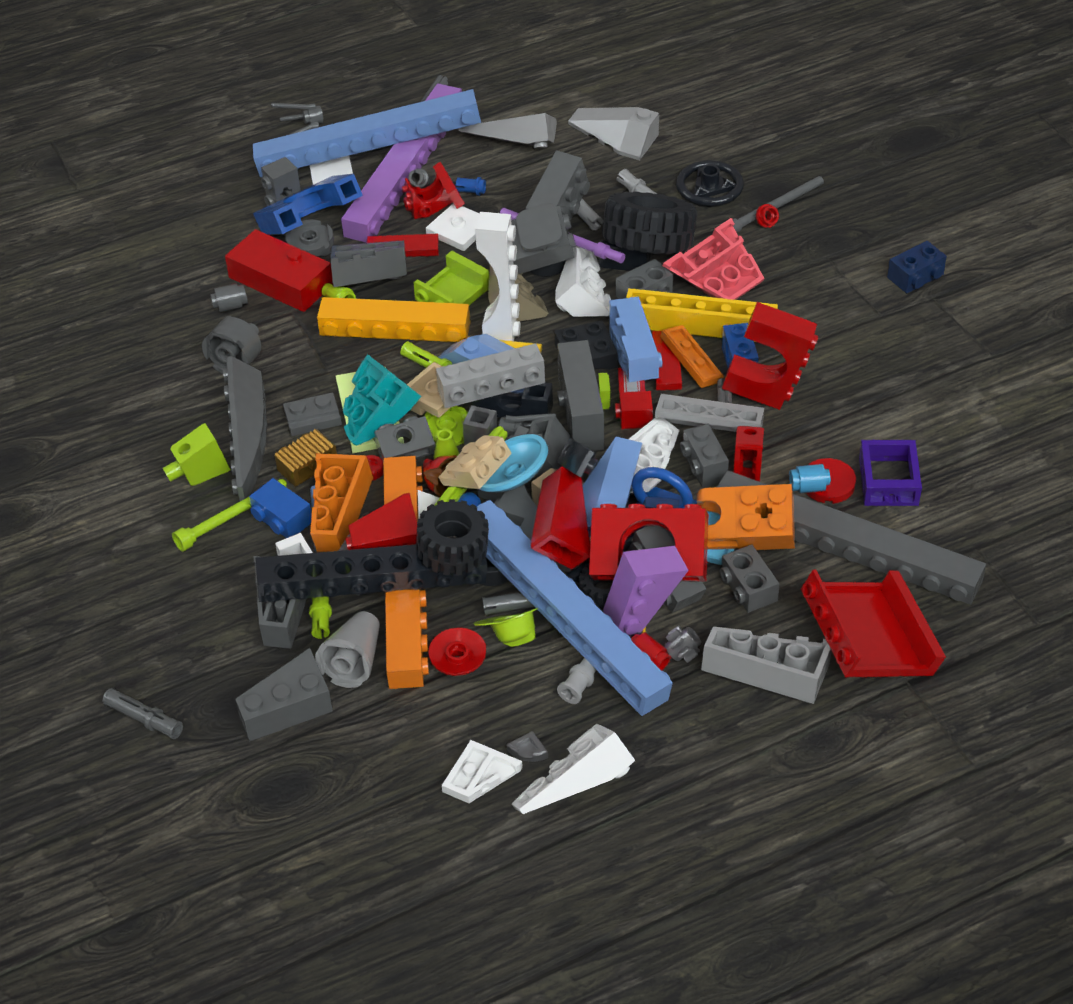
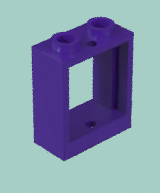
(878, 491)

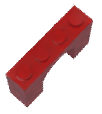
(787, 335)
(614, 525)

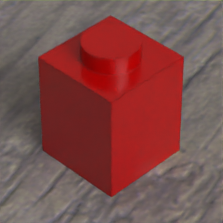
(634, 409)

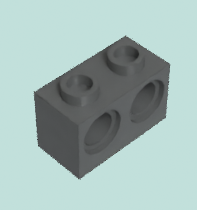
(648, 276)
(749, 578)

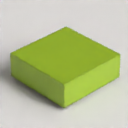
(604, 389)

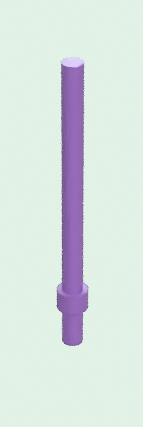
(600, 250)

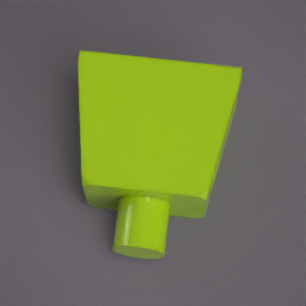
(197, 457)

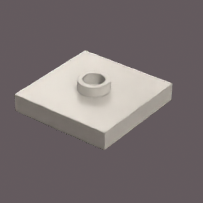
(455, 227)

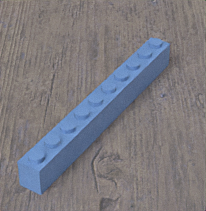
(370, 131)
(574, 614)

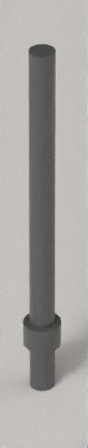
(780, 201)

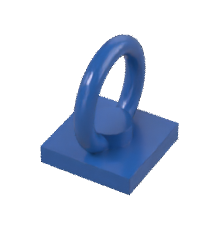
(654, 472)

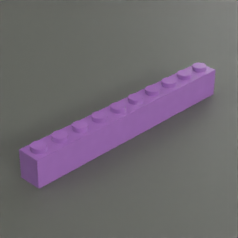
(386, 183)

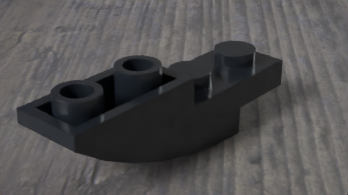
(578, 458)

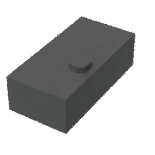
(580, 394)

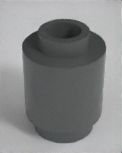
(229, 297)

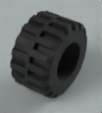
(452, 554)

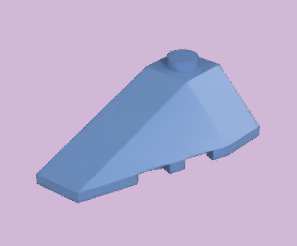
(612, 477)

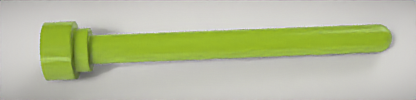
(186, 537)

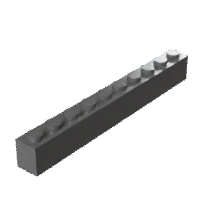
(880, 547)

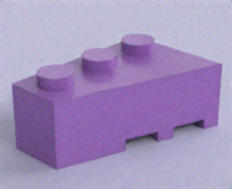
(642, 586)

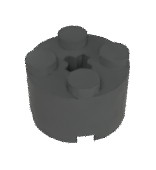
(232, 338)

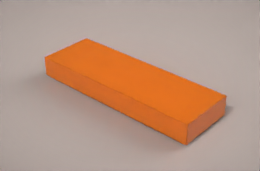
(691, 356)

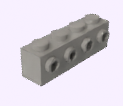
(490, 375)

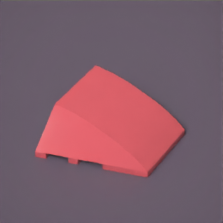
(718, 265)

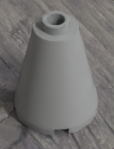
(350, 651)

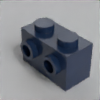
(916, 266)

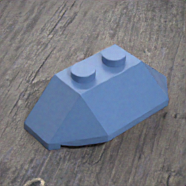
(475, 347)

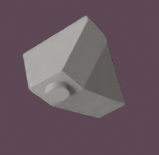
(624, 128)
(527, 130)

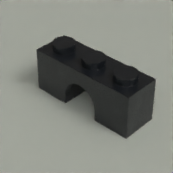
(531, 401)

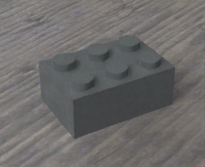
(562, 184)

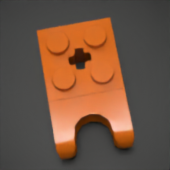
(743, 514)

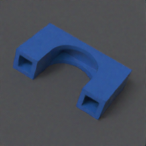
(286, 213)

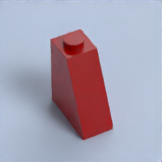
(386, 526)

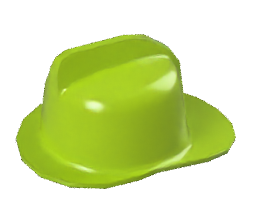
(512, 629)

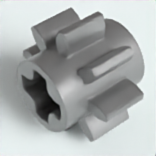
(682, 643)

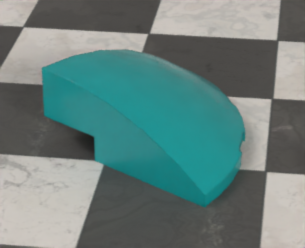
(375, 401)

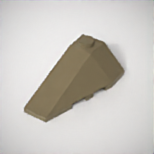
(530, 306)

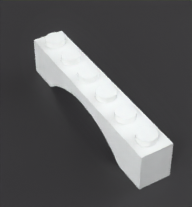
(494, 242)

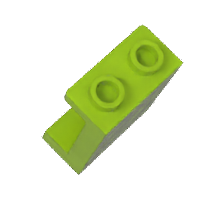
(457, 283)

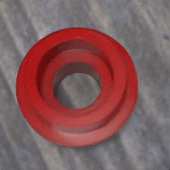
(772, 215)

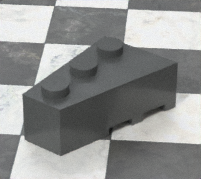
(367, 262)
(279, 620)

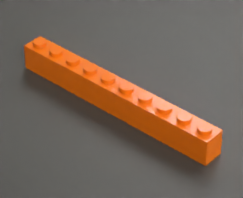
(404, 607)

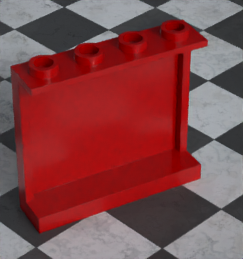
(874, 627)

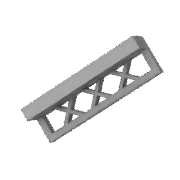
(701, 412)

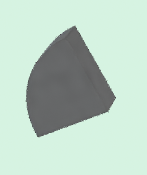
(528, 748)

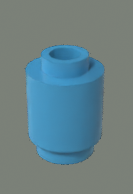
(809, 478)

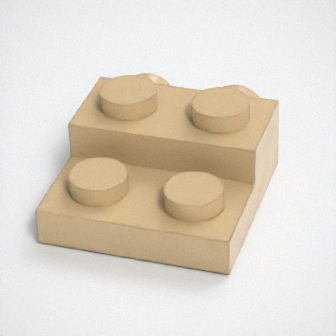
(426, 386)
(476, 463)

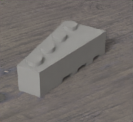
(768, 662)

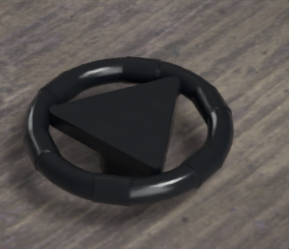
(710, 183)

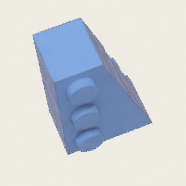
(633, 340)

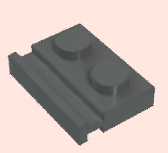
(312, 413)

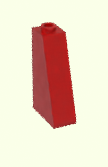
(561, 520)

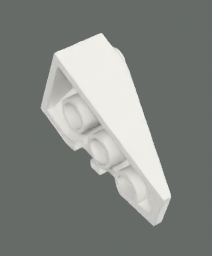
(581, 287)
(657, 443)
(592, 761)

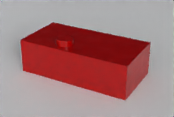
(279, 270)

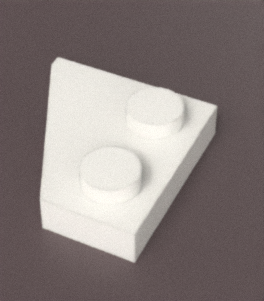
(479, 771)

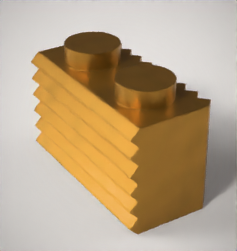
(298, 460)

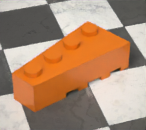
(338, 497)

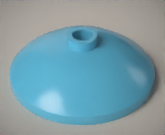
(527, 458)

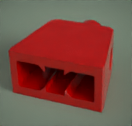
(749, 447)

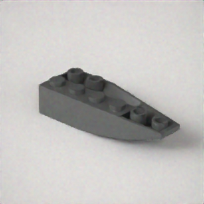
(247, 423)

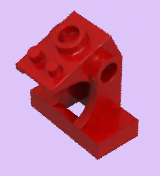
(432, 198)

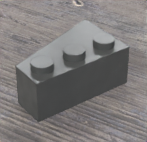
(686, 591)
(285, 698)

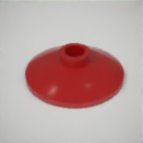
(454, 643)

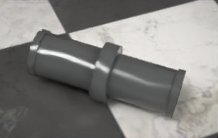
(424, 178)

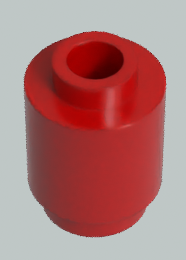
(656, 652)

